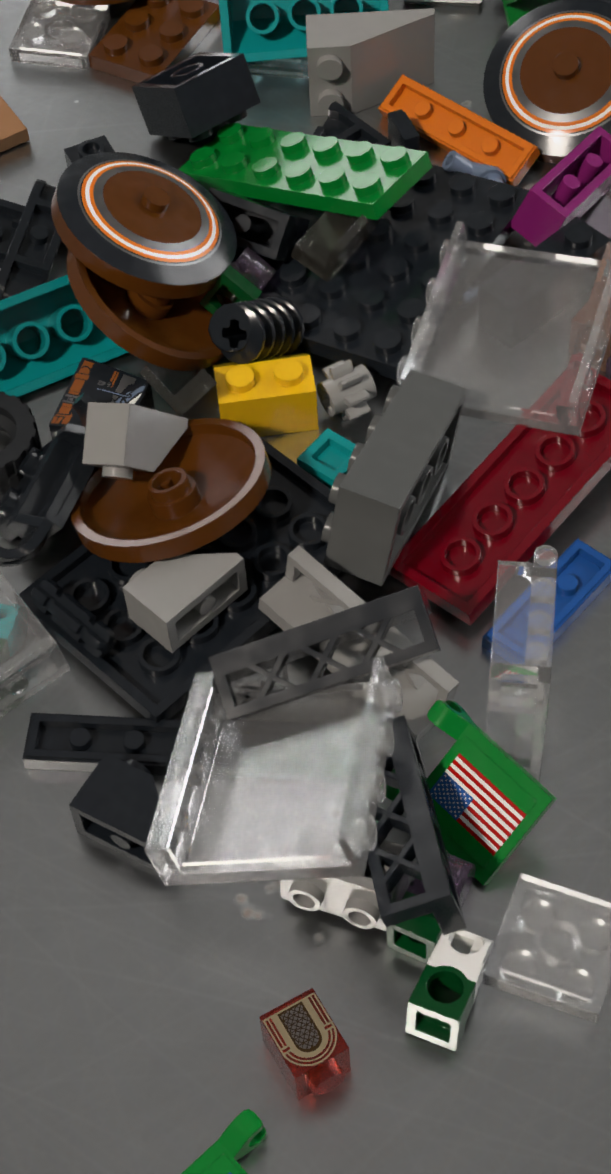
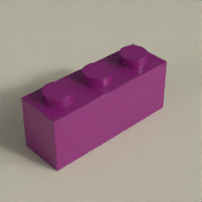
(566, 189)

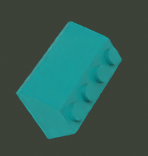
(278, 27)
(47, 337)

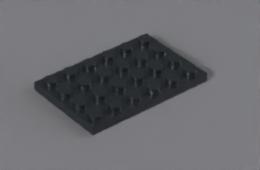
(382, 287)
(141, 667)

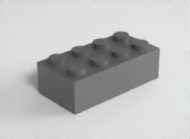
(392, 476)

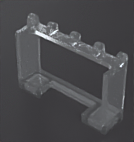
(522, 657)

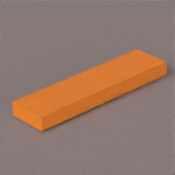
(460, 129)

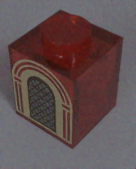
(306, 1045)

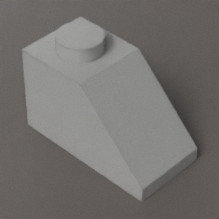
(129, 438)
(183, 594)

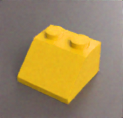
(269, 394)

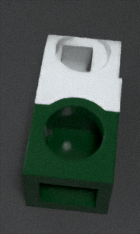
(448, 988)

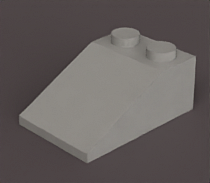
(364, 54)

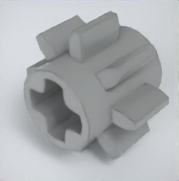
(346, 390)

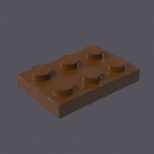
(153, 37)

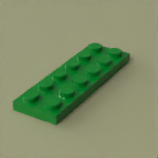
(307, 169)

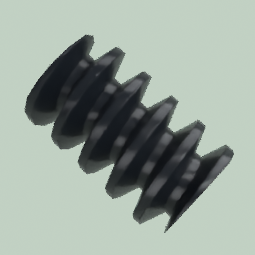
(257, 329)

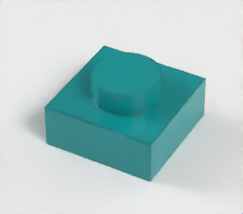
(327, 457)

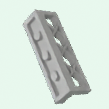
(313, 593)

